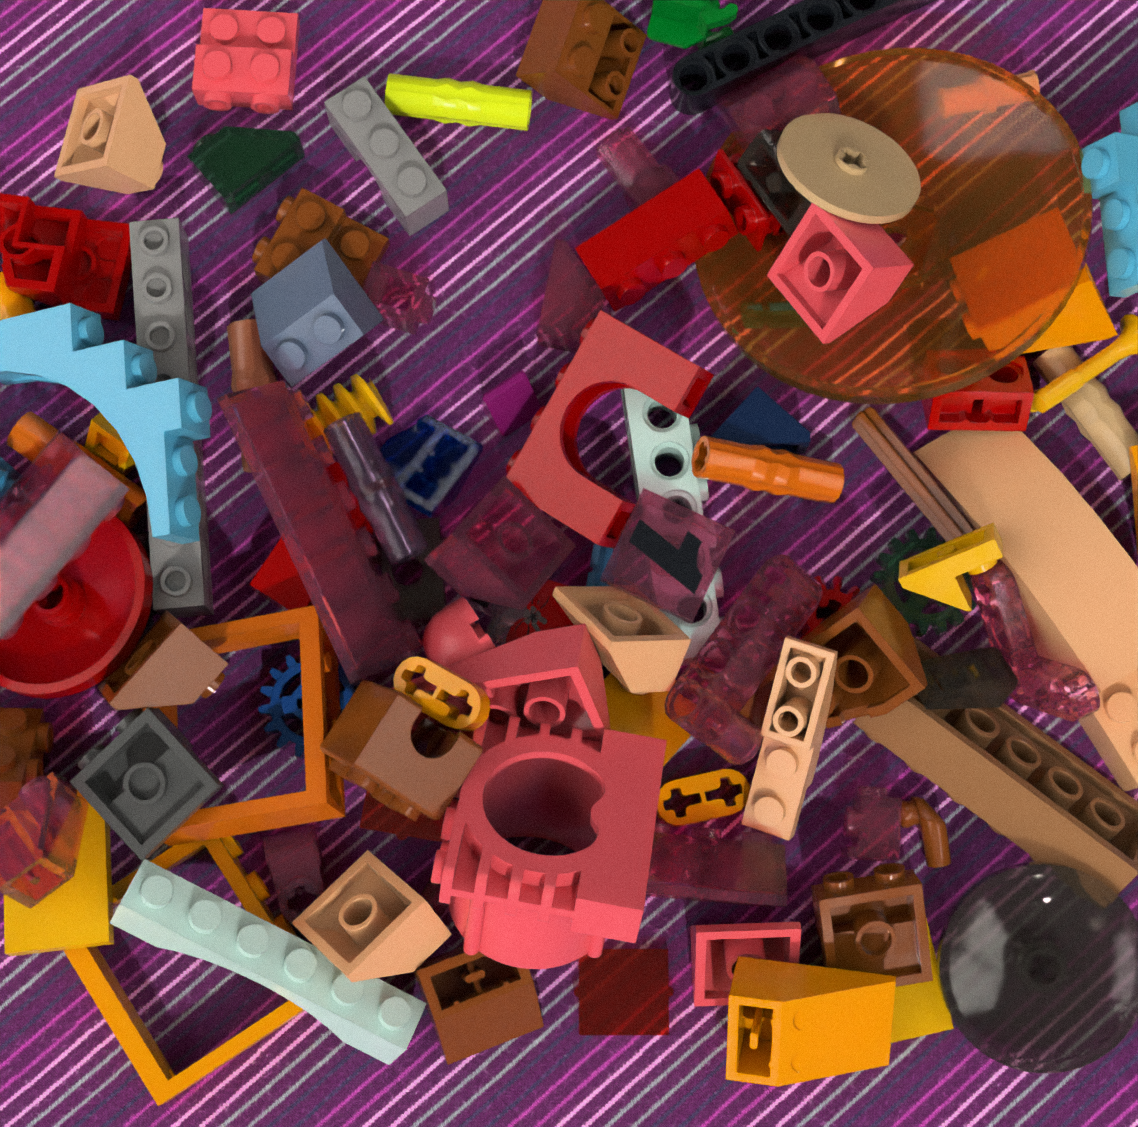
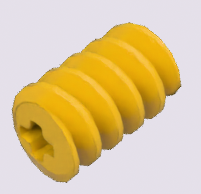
(362, 399)

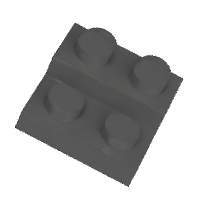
(145, 780)

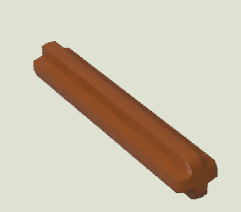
(910, 475)

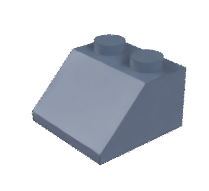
(311, 312)

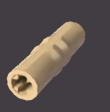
(1093, 411)

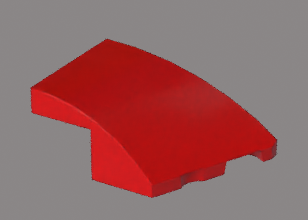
(64, 256)

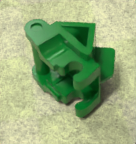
(689, 22)

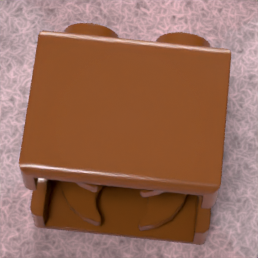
(401, 770)

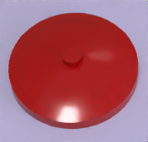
(85, 621)

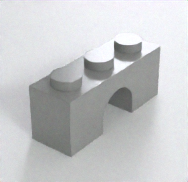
(393, 160)

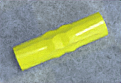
(458, 101)

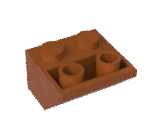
(582, 55)
(476, 1002)

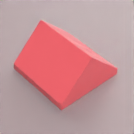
(719, 945)

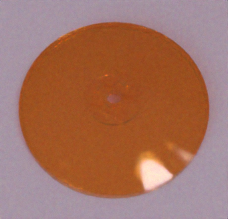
(989, 237)

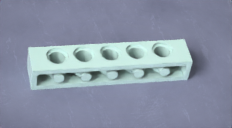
(676, 441)

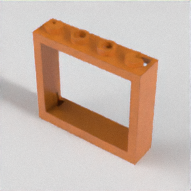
(321, 708)

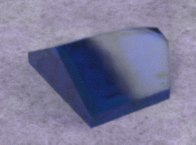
(431, 463)

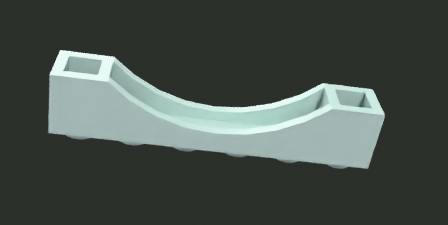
(200, 924)

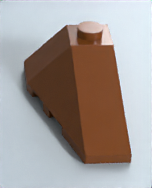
(874, 664)

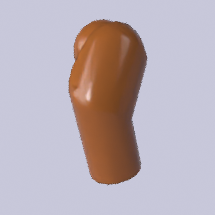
(932, 827)

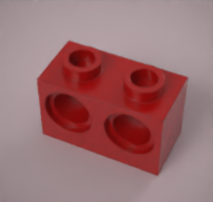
(989, 404)

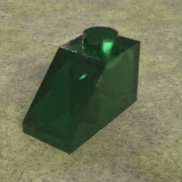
(243, 161)

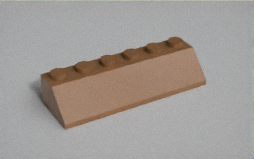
(1017, 783)

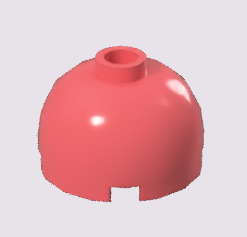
(454, 634)

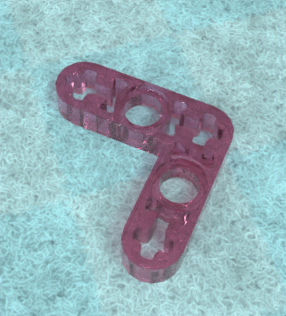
(1041, 681)

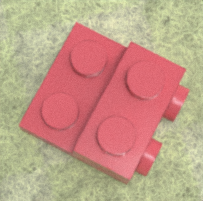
(246, 60)

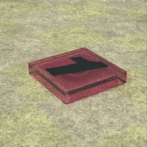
(667, 555)

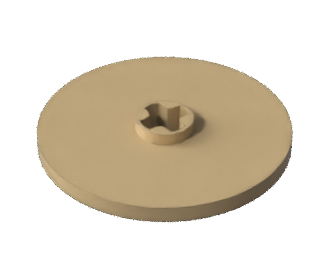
(848, 168)

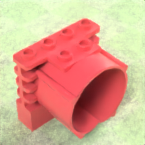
(560, 789)

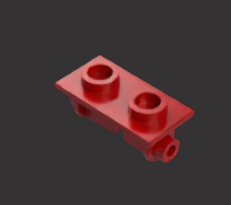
(741, 200)

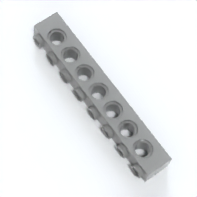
(167, 328)

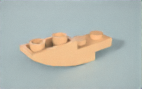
(792, 737)

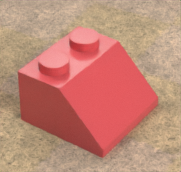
(838, 271)

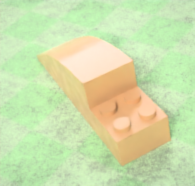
(1067, 567)

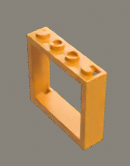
(122, 1015)

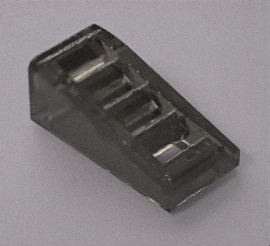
(968, 680)

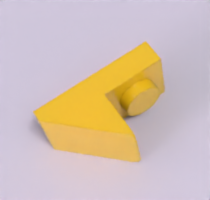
(940, 569)

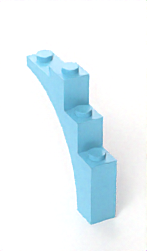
(1114, 182)
(119, 380)

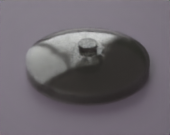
(1040, 967)

